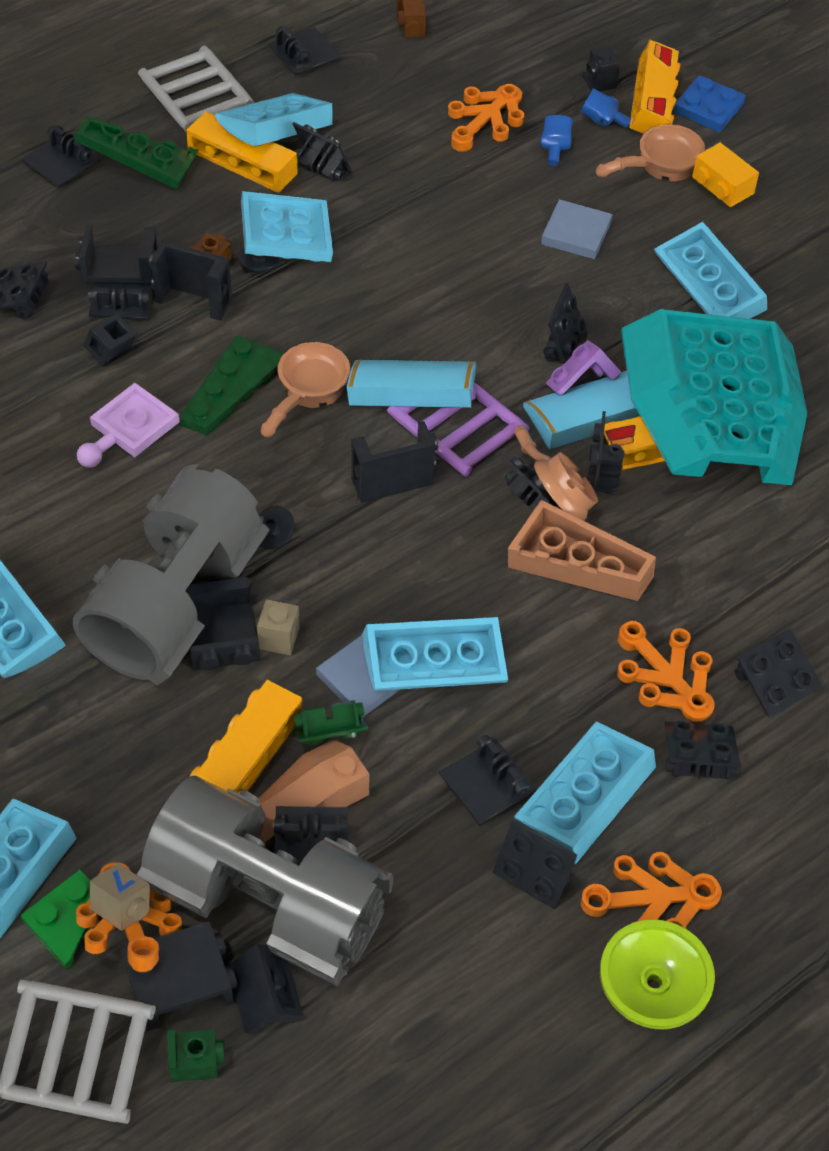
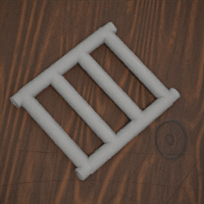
(174, 106)
(80, 1102)

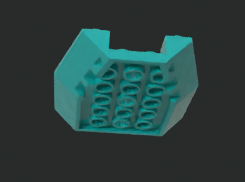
(679, 391)

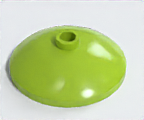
(662, 954)

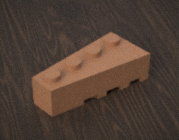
(579, 554)

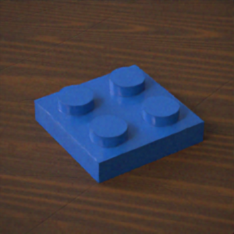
(709, 103)

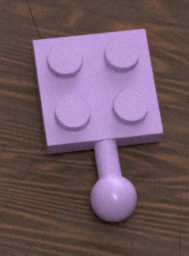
(129, 420)

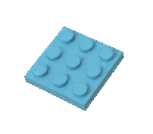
(286, 227)

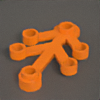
(505, 97)
(667, 674)
(655, 893)
(142, 950)

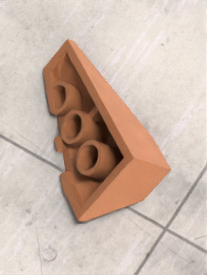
(319, 778)

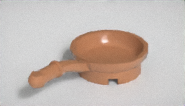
(664, 152)
(311, 376)
(559, 478)

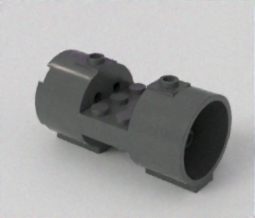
(140, 611)
(212, 844)

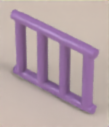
(493, 409)

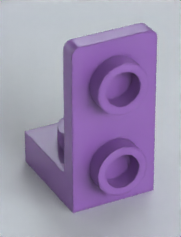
(583, 357)

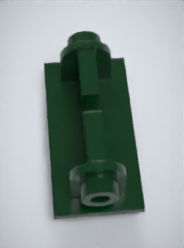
(343, 723)

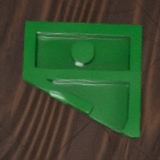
(55, 918)

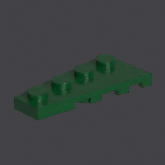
(136, 151)
(229, 383)

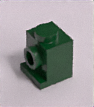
(189, 1066)

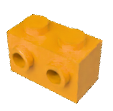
(725, 174)

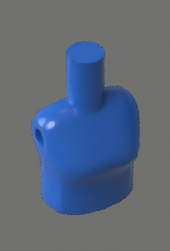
(604, 109)
(556, 136)

